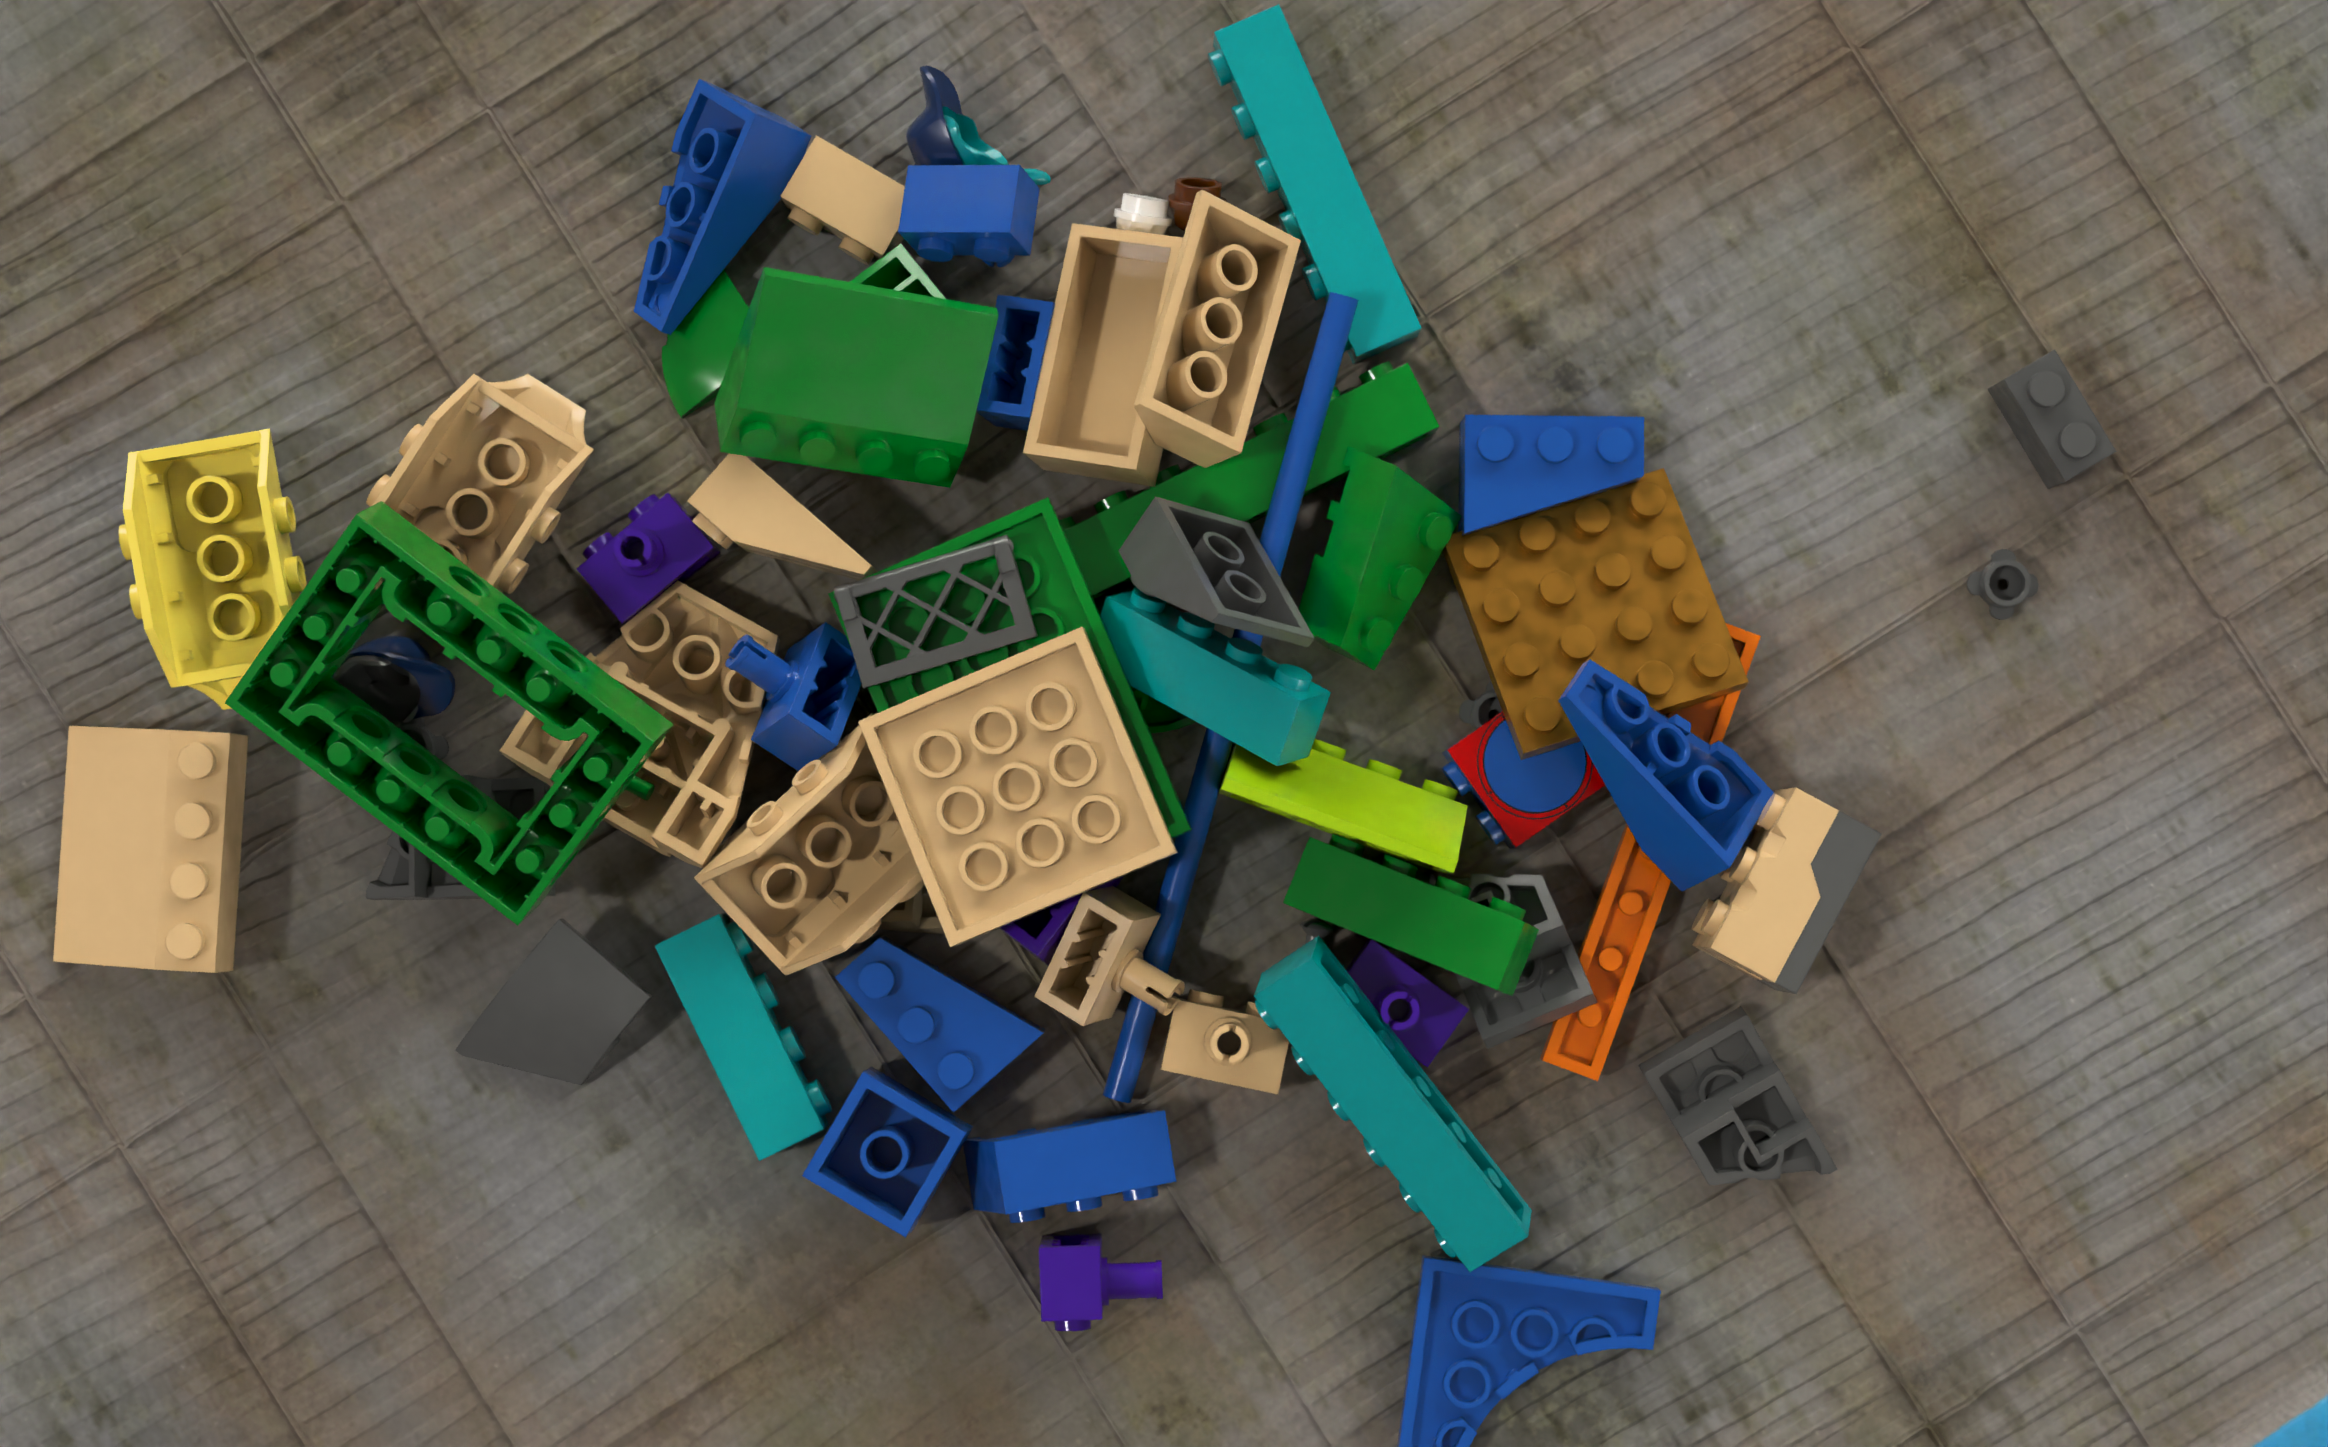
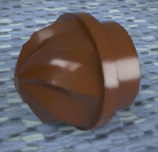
(1184, 195)

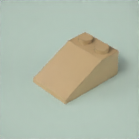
(761, 517)

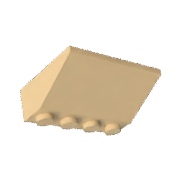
(151, 848)

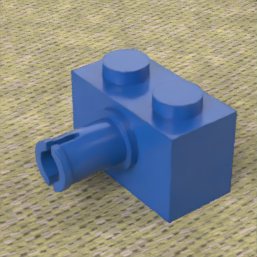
(969, 212)
(1015, 361)
(805, 694)

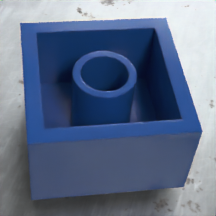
(887, 1151)

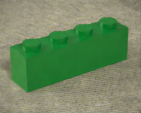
(1412, 915)

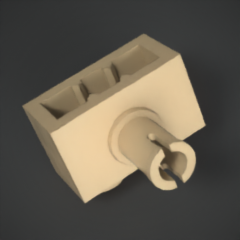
(1104, 958)
(1224, 1044)

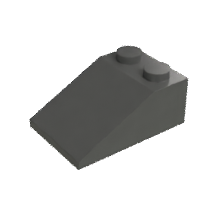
(1211, 570)

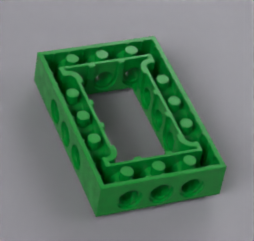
(397, 779)

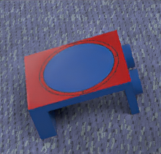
(1516, 793)

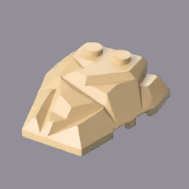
(675, 664)

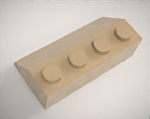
(1215, 332)

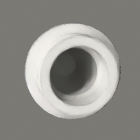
(1143, 214)

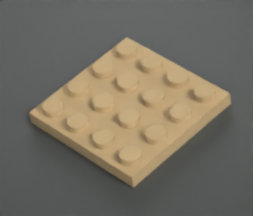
(1017, 787)

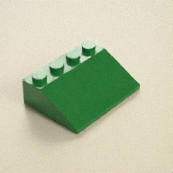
(855, 378)

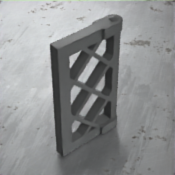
(975, 641)

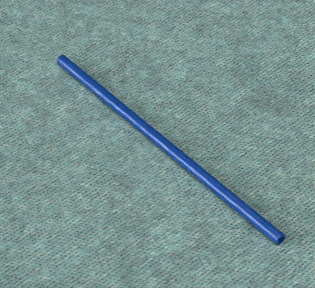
(1216, 748)

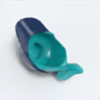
(947, 136)

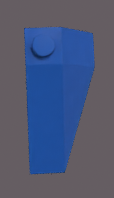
(724, 187)
(1676, 792)

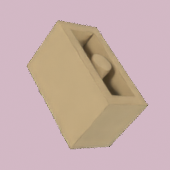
(847, 200)

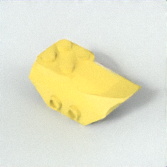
(209, 556)

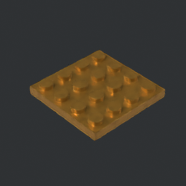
(1596, 583)

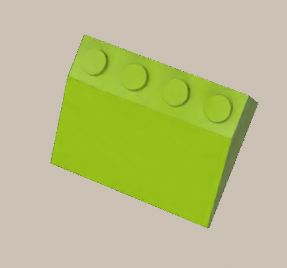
(1354, 803)

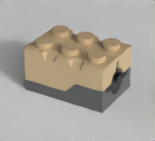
(1785, 889)

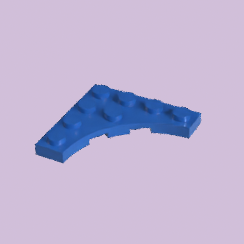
(1495, 1330)

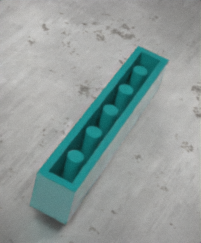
(1312, 179)
(1392, 1105)

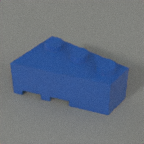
(1541, 462)
(935, 1020)
(1070, 1165)

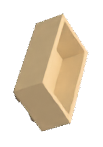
(1098, 354)

